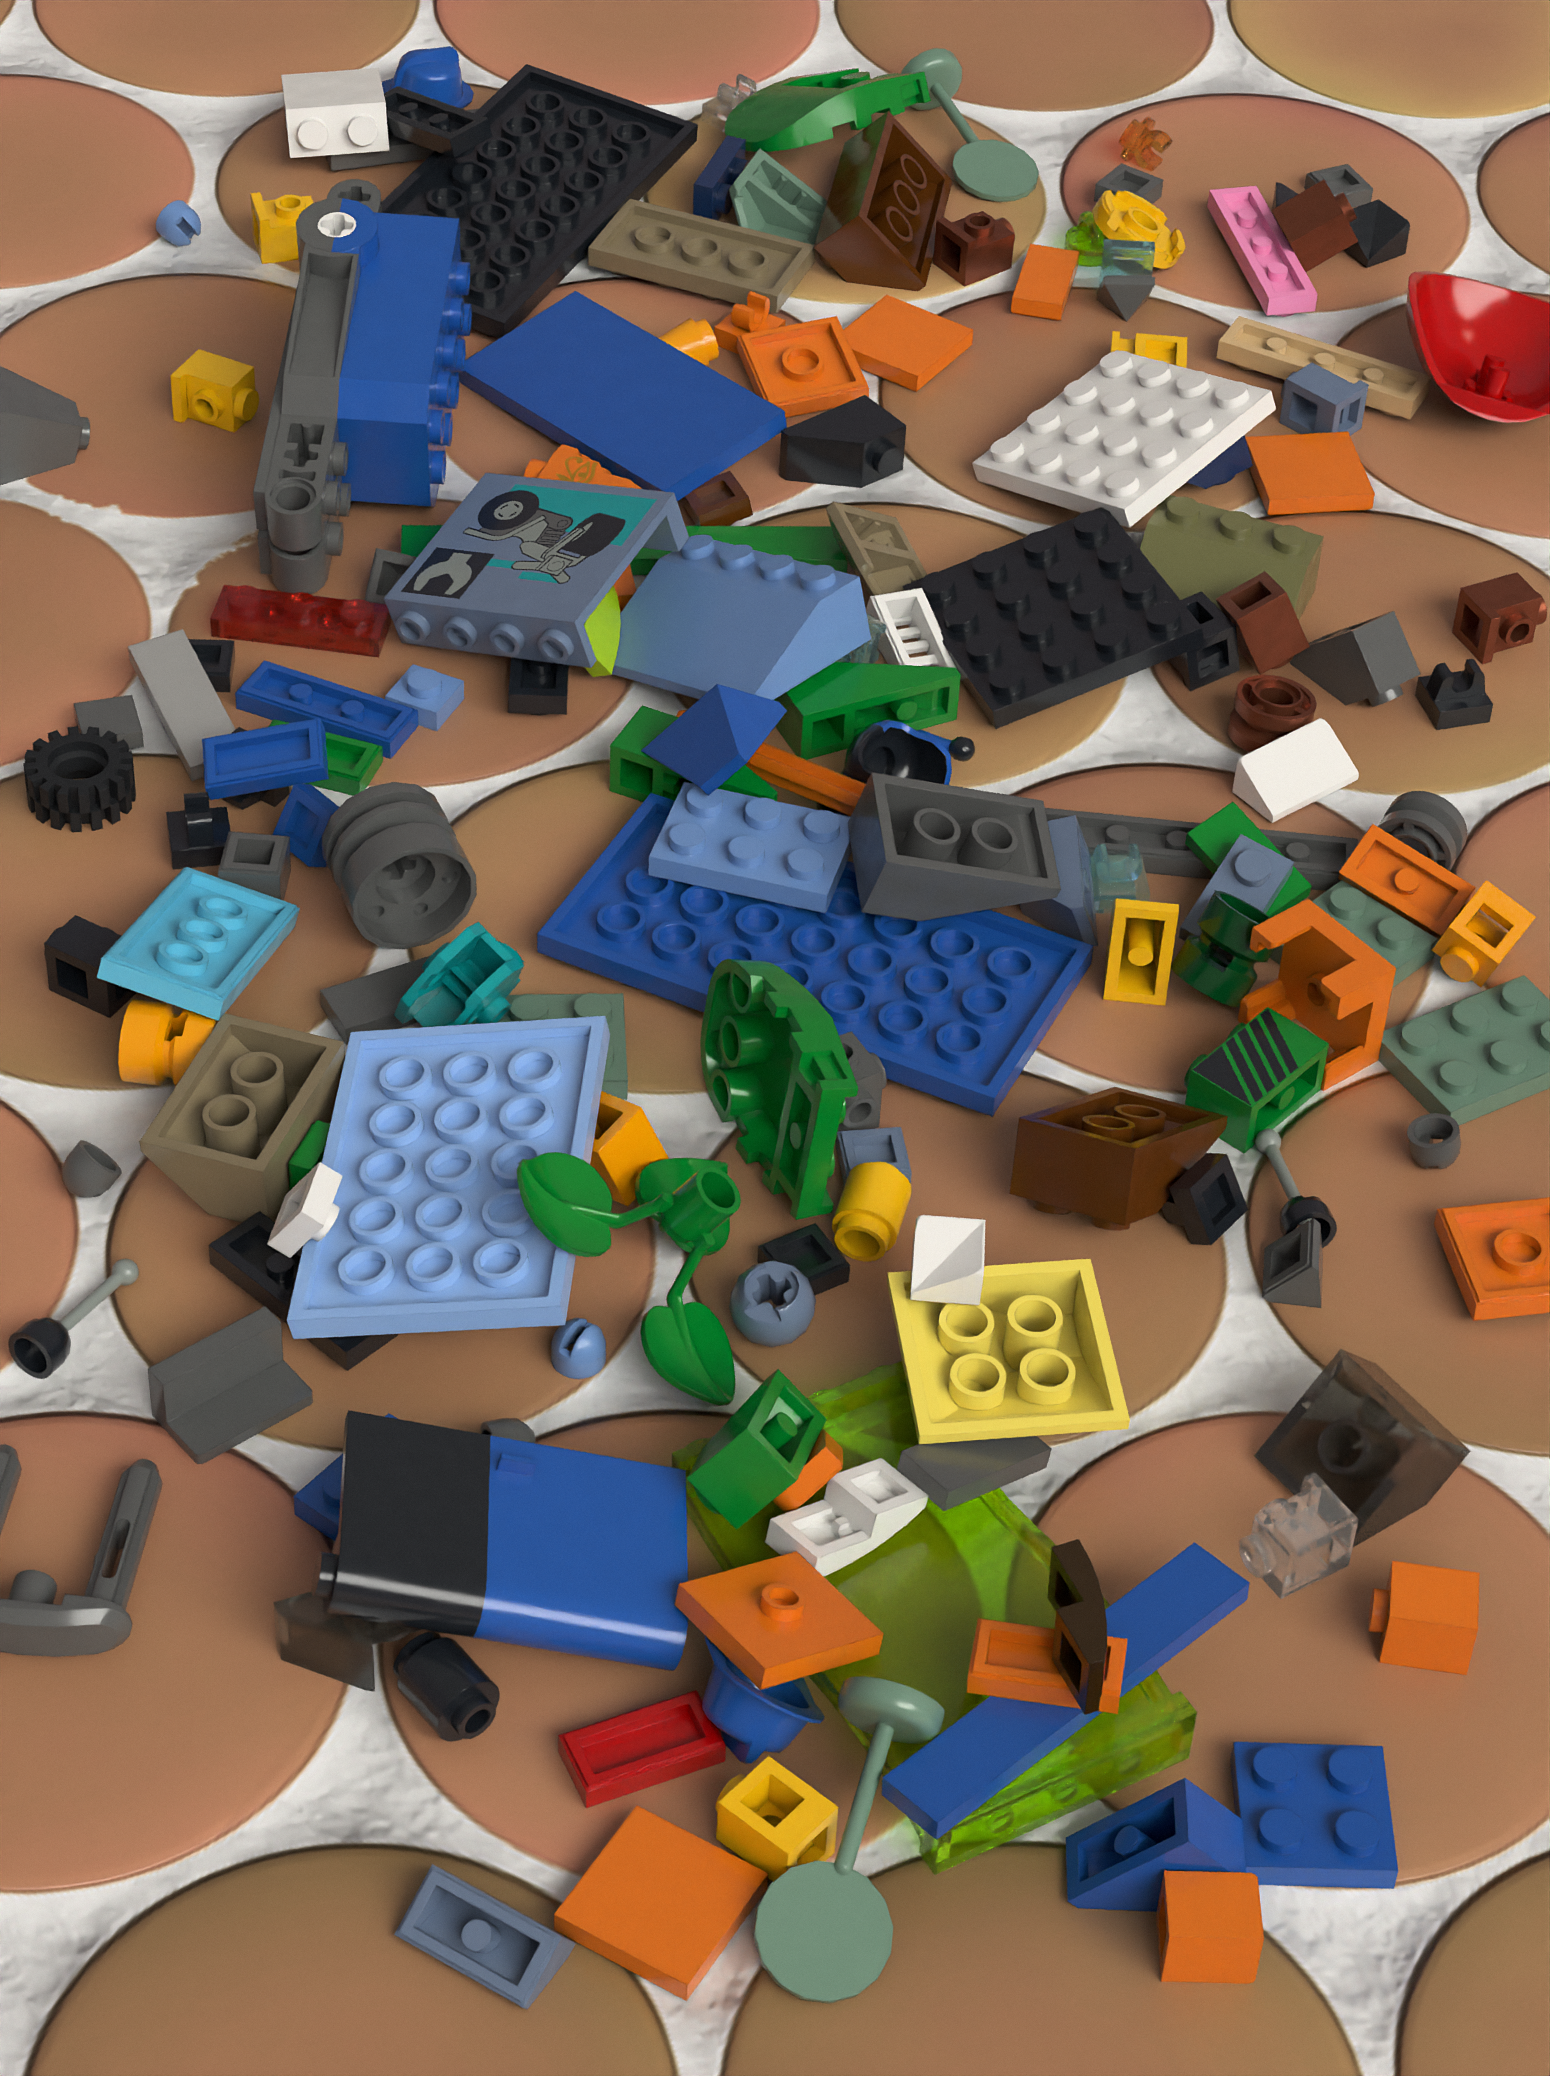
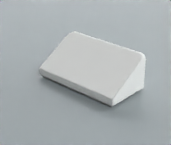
(1293, 771)

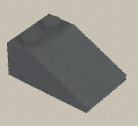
(948, 849)

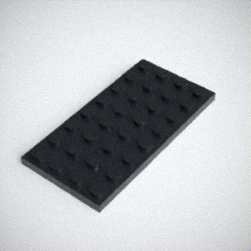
(541, 186)

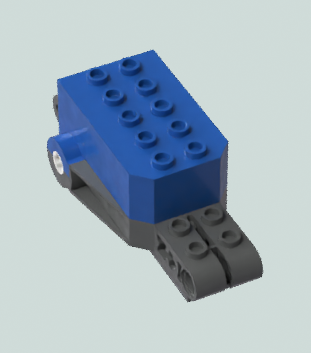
(360, 377)

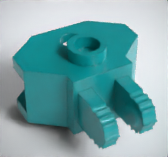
(463, 982)

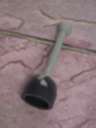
(1298, 1208)
(45, 1343)

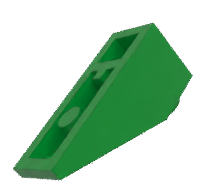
(848, 696)
(638, 774)

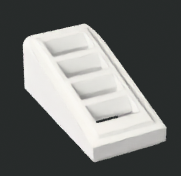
(909, 609)

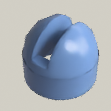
(178, 223)
(587, 1354)

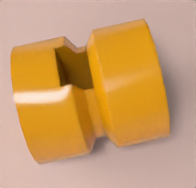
(159, 1042)

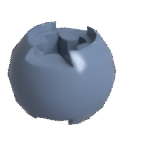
(761, 1321)

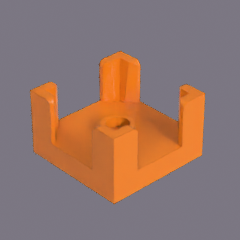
(1327, 984)

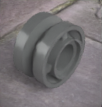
(1427, 825)

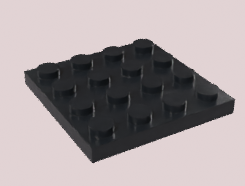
(1056, 616)

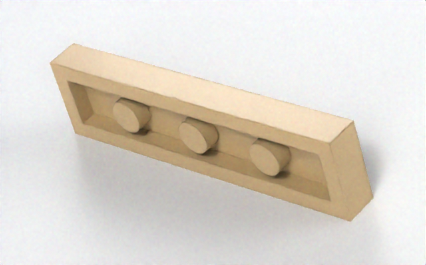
(1280, 353)

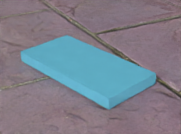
(199, 943)

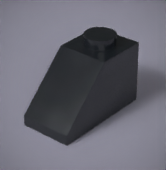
(844, 446)

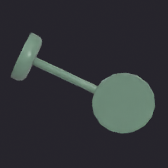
(981, 167)
(821, 1922)

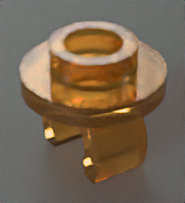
(1139, 139)

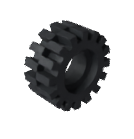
(100, 796)

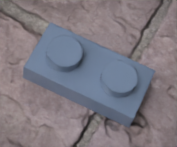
(1247, 873)

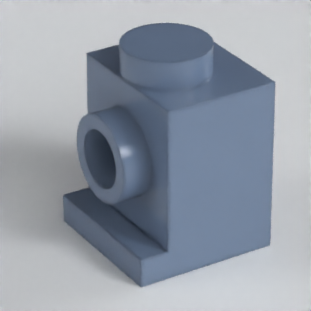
(1322, 402)

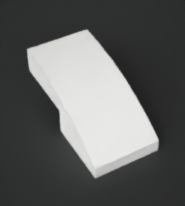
(855, 1517)

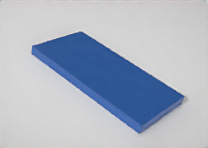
(622, 397)

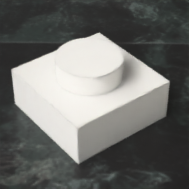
(306, 1211)

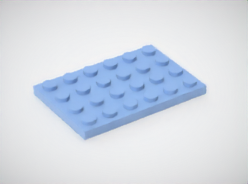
(429, 1178)

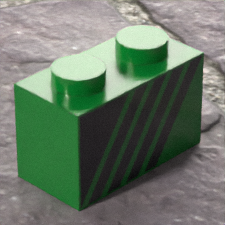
(1257, 1076)

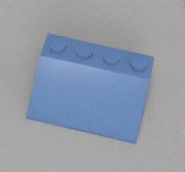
(737, 621)

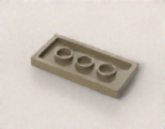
(700, 254)

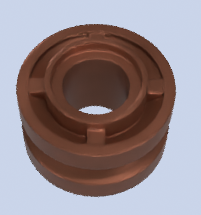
(1268, 710)

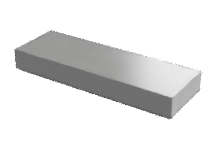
(180, 696)

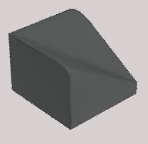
(257, 862)

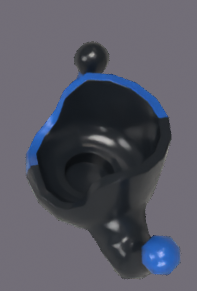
(903, 752)

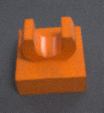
(746, 320)

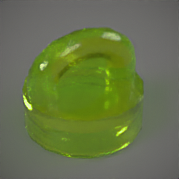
(1087, 239)

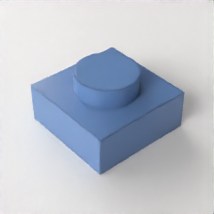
(429, 693)

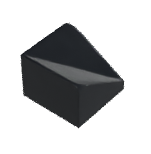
(1380, 234)

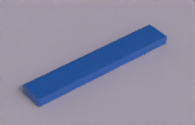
(1009, 1735)

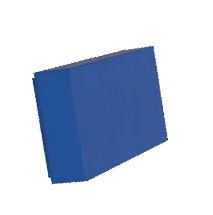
(265, 758)

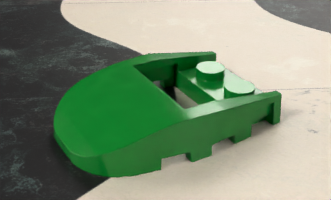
(808, 106)
(777, 1074)

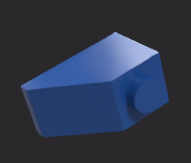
(1124, 1855)

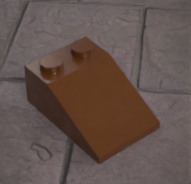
(1109, 1155)

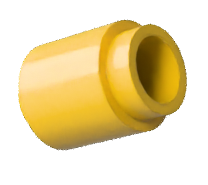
(871, 1210)

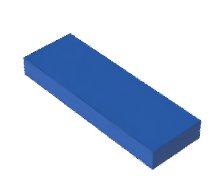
(296, 696)

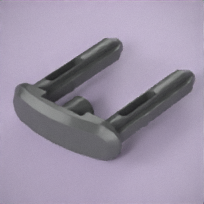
(99, 1618)

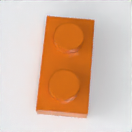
(1406, 881)

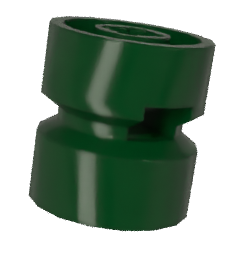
(1227, 925)

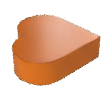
(820, 1467)

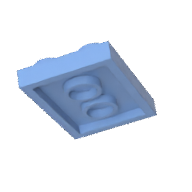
(753, 847)

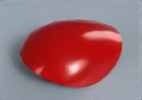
(1482, 344)

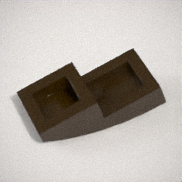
(1079, 1623)

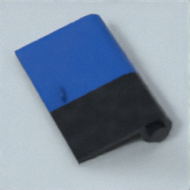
(508, 1542)

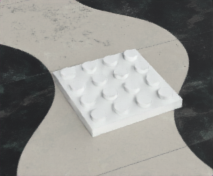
(1124, 436)

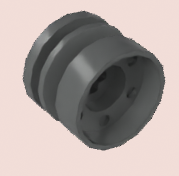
(398, 865)

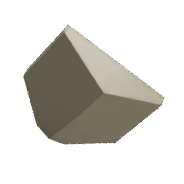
(875, 548)

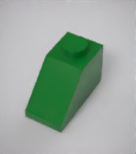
(757, 1451)

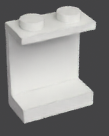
(335, 112)

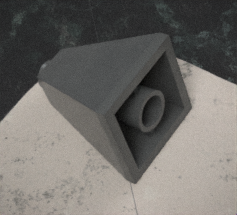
(36, 428)

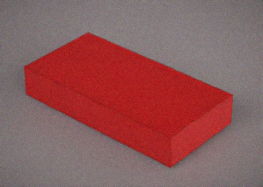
(641, 1749)

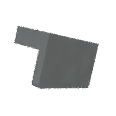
(227, 1387)

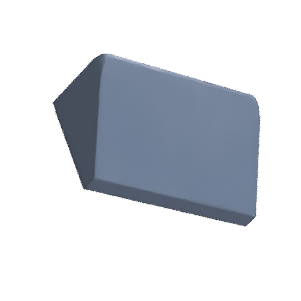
(483, 1937)

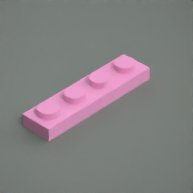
(1262, 251)

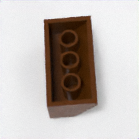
(883, 209)

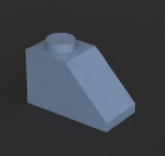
(1074, 908)

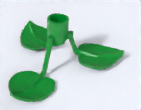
(692, 1206)

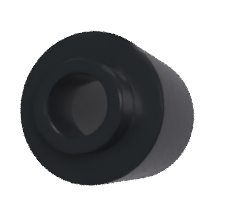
(446, 1686)

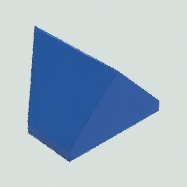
(716, 736)

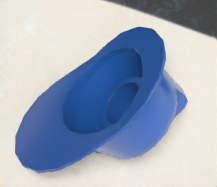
(432, 74)
(755, 1718)

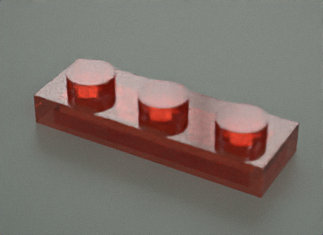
(300, 620)

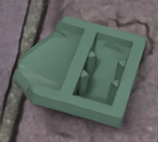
(776, 201)

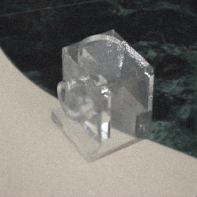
(1300, 1538)

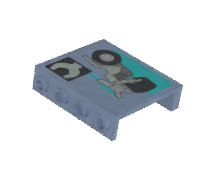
(529, 566)

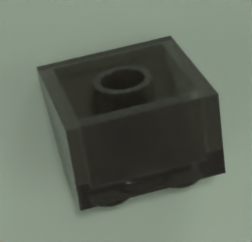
(1364, 1443)

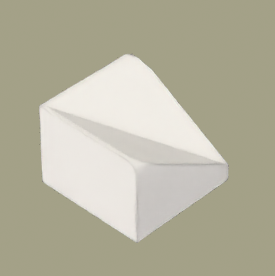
(948, 1260)

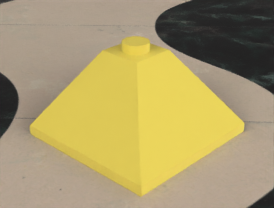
(1015, 1364)

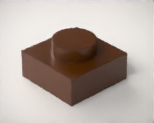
(718, 502)

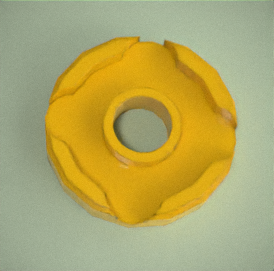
(1136, 219)

